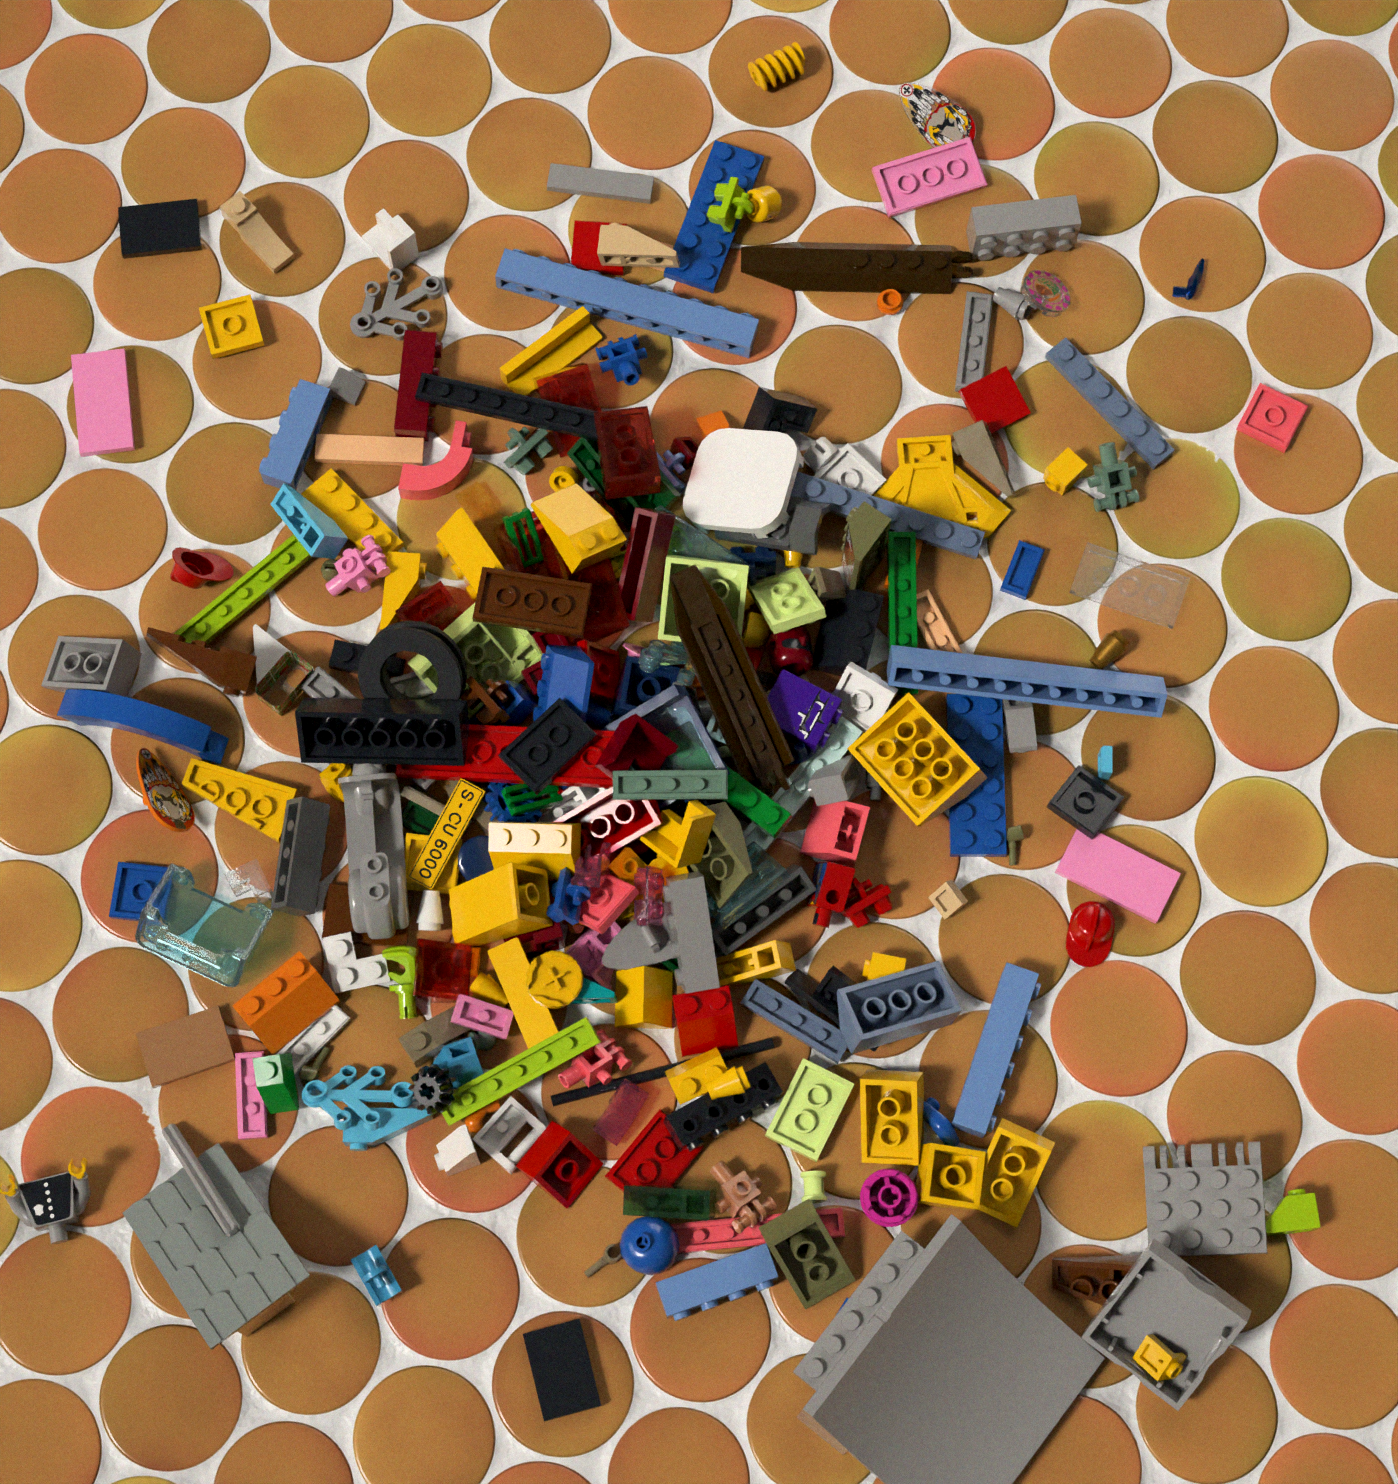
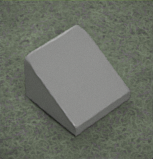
(346, 386)

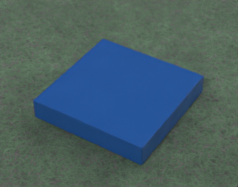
(133, 889)

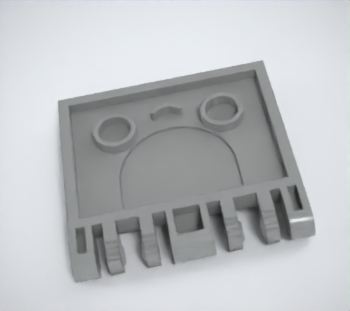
(1206, 1205)

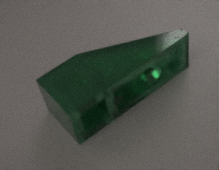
(670, 1201)

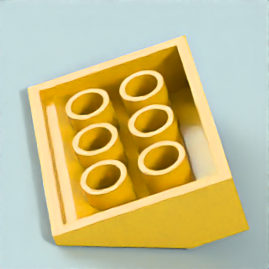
(916, 761)

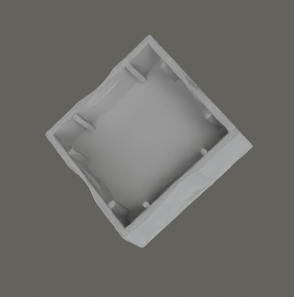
(1177, 1306)

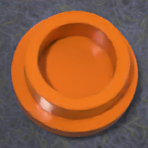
(890, 302)

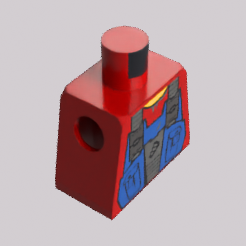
(831, 880)

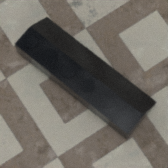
(383, 731)

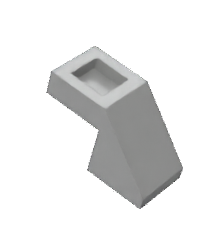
(1020, 726)

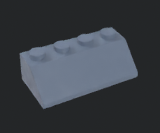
(896, 1007)

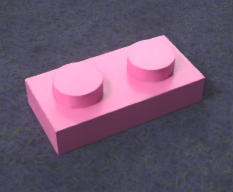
(482, 1016)

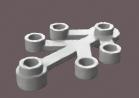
(393, 308)

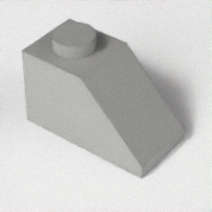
(834, 781)

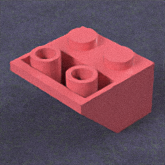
(835, 832)

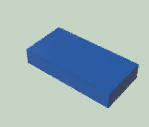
(1022, 570)

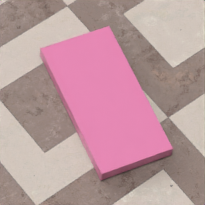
(929, 177)
(102, 402)
(1118, 874)

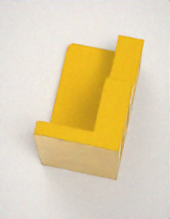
(680, 839)

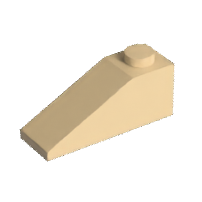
(627, 247)

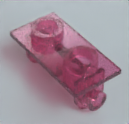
(650, 909)

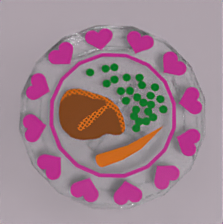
(1045, 292)

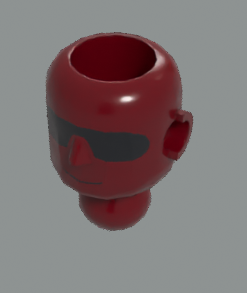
(790, 651)

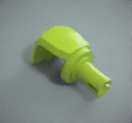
(407, 957)

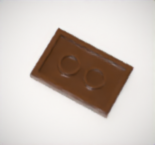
(338, 919)

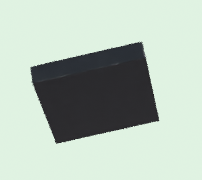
(1085, 802)

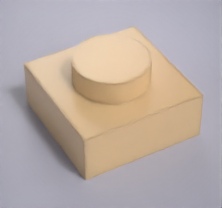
(948, 899)

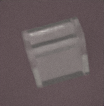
(248, 878)

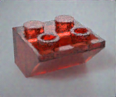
(432, 607)

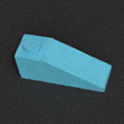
(309, 524)
(393, 1123)

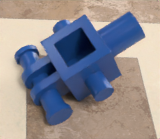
(622, 359)

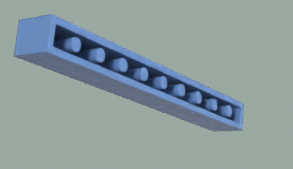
(627, 302)
(1026, 681)

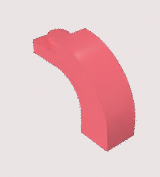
(443, 477)

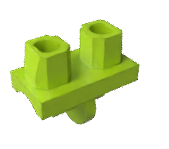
(733, 205)

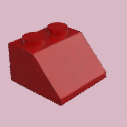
(705, 1021)
(559, 1164)

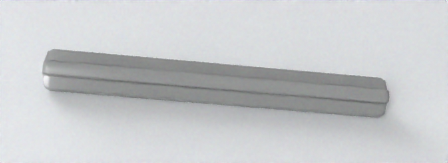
(201, 1180)

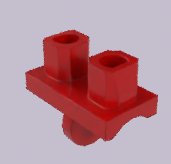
(876, 896)

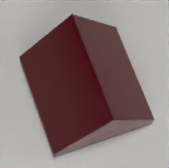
(687, 447)

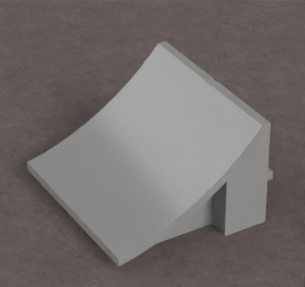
(942, 1367)

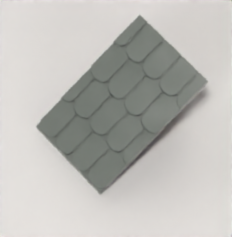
(217, 1278)

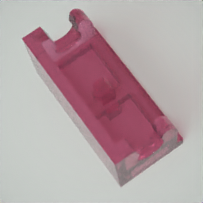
(594, 868)

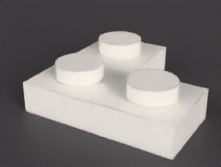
(347, 970)

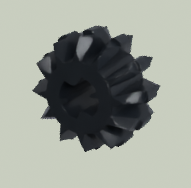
(443, 1087)

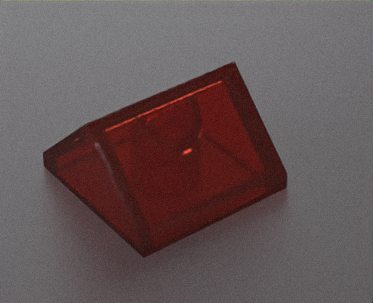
(441, 971)

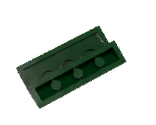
(586, 458)

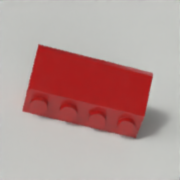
(612, 821)

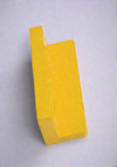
(551, 352)
(511, 968)

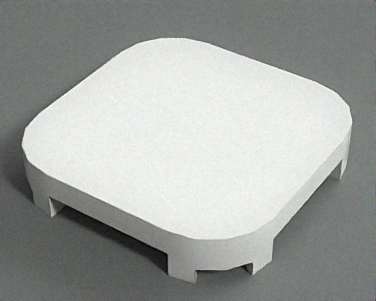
(742, 481)

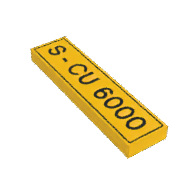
(446, 834)

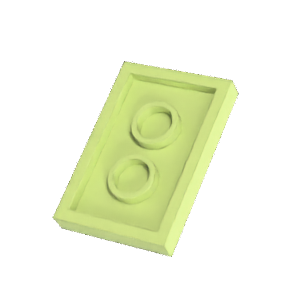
(787, 600)
(809, 1110)

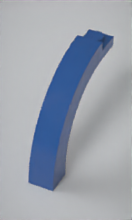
(145, 719)

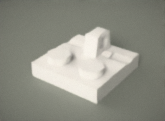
(863, 696)

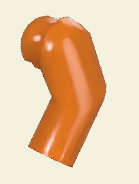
(474, 1120)

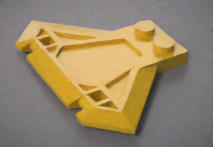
(937, 486)

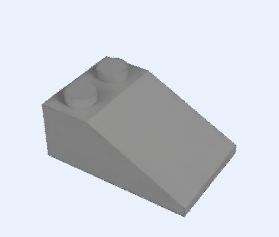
(92, 665)

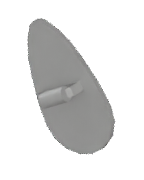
(640, 945)

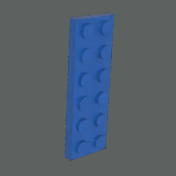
(703, 244)
(978, 820)

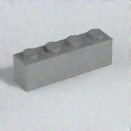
(691, 931)

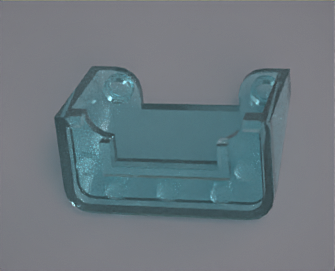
(200, 928)

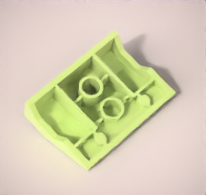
(487, 651)

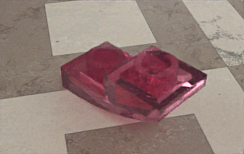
(620, 1112)

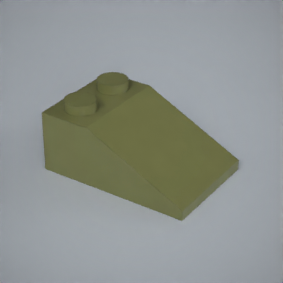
(725, 857)
(806, 1253)

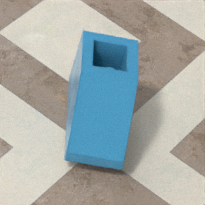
(461, 1060)

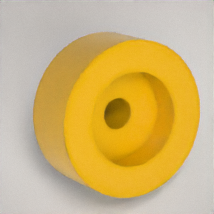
(562, 478)

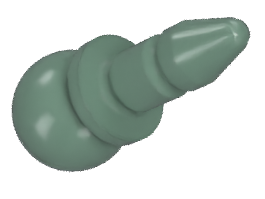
(481, 1041)

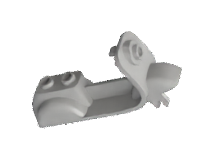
(375, 851)

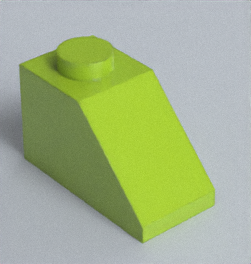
(1294, 1214)

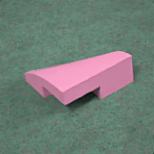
(589, 952)

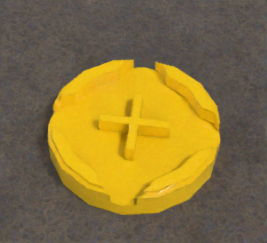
(554, 979)

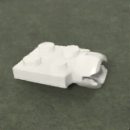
(842, 467)

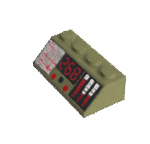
(863, 544)

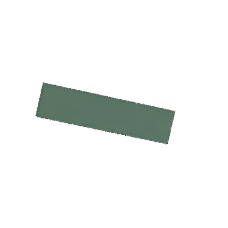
(670, 785)

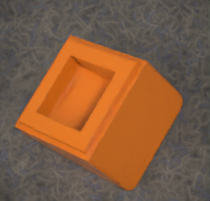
(711, 423)

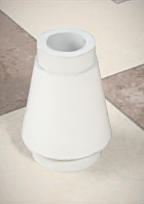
(430, 912)

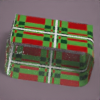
(280, 670)

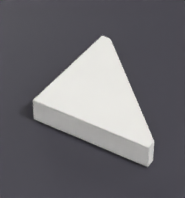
(267, 651)

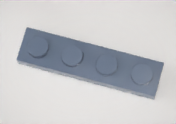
(795, 1020)

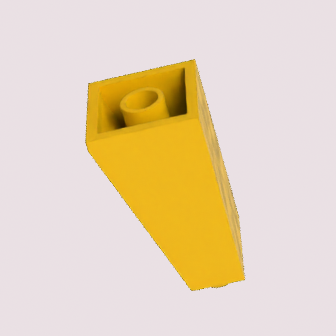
(500, 904)

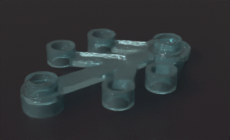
(652, 658)

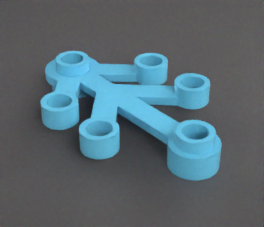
(322, 1094)

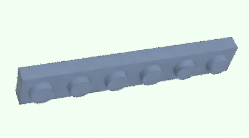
(1109, 403)

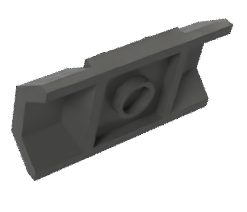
(796, 536)

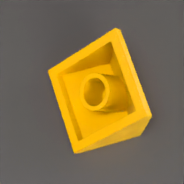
(644, 998)

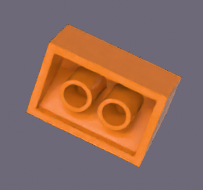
(286, 1003)

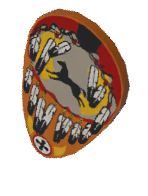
(163, 793)

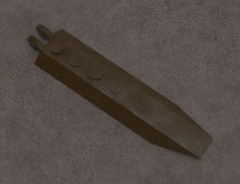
(856, 266)
(729, 680)

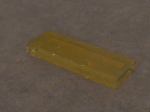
(482, 513)

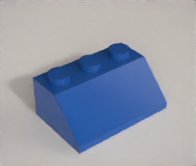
(565, 676)

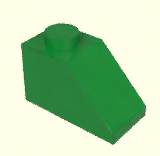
(276, 1082)

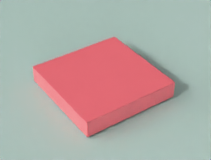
(1272, 417)

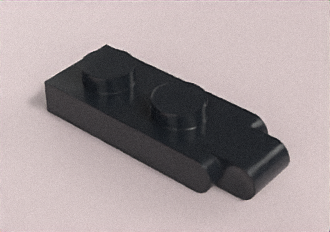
(346, 658)

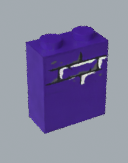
(804, 710)

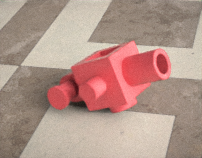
(595, 1063)

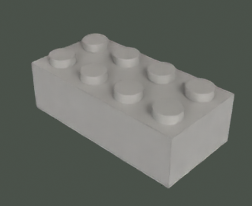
(1023, 227)

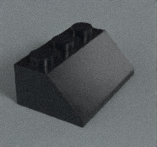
(847, 632)

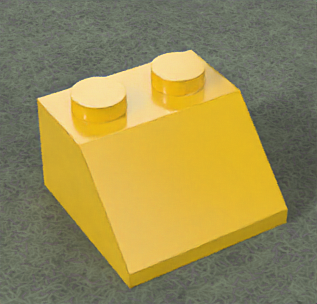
(950, 1176)

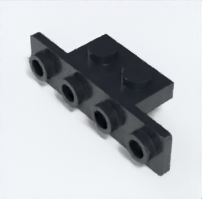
(821, 995)

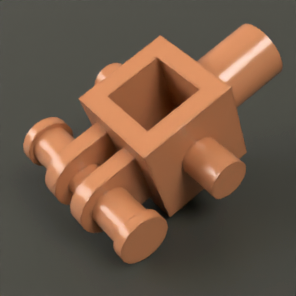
(740, 1197)

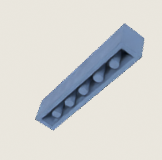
(994, 1051)

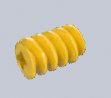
(777, 66)

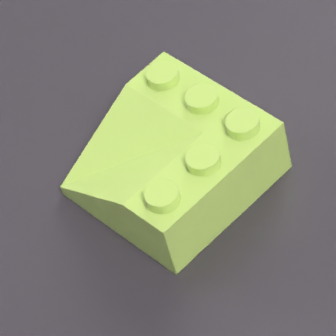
(726, 578)

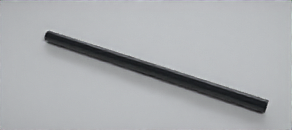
(655, 1073)

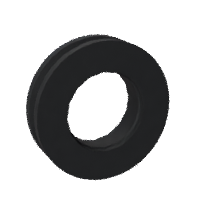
(417, 638)

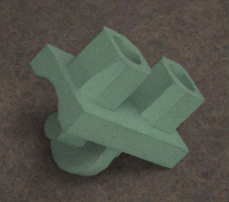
(537, 442)

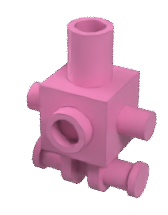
(359, 568)

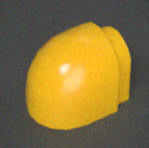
(755, 630)
(330, 777)

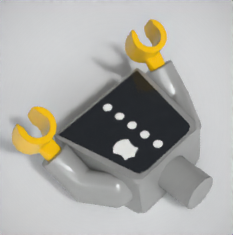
(50, 1201)

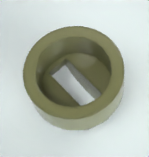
(328, 574)

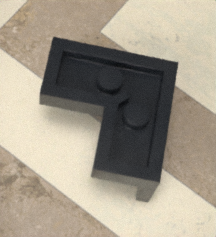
(778, 411)

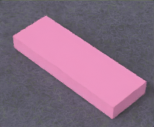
(251, 1109)

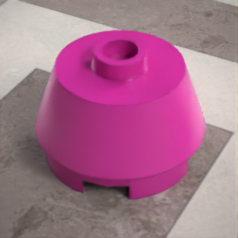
(889, 1197)

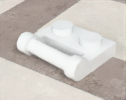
(503, 1128)

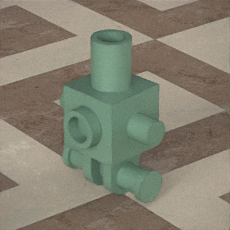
(1112, 477)

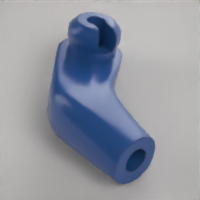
(939, 1122)

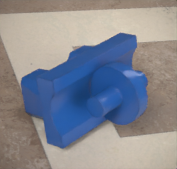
(567, 899)

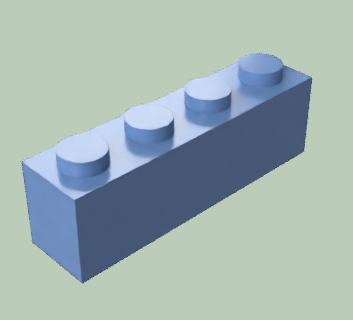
(296, 434)
(717, 1281)

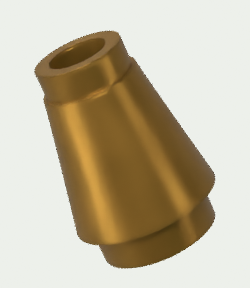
(1109, 649)

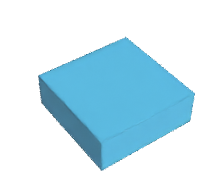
(1105, 763)

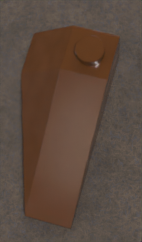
(224, 667)
(1090, 1276)

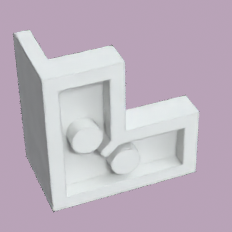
(392, 241)

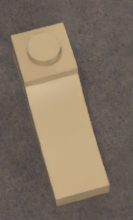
(256, 232)

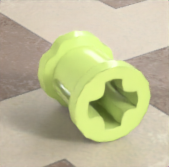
(814, 1186)

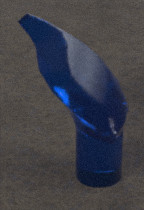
(1193, 283)

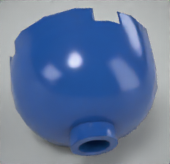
(659, 1251)

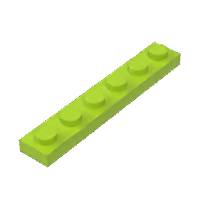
(246, 592)
(522, 1069)

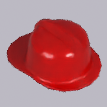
(197, 568)
(1090, 934)

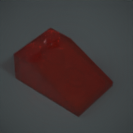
(569, 387)
(627, 452)

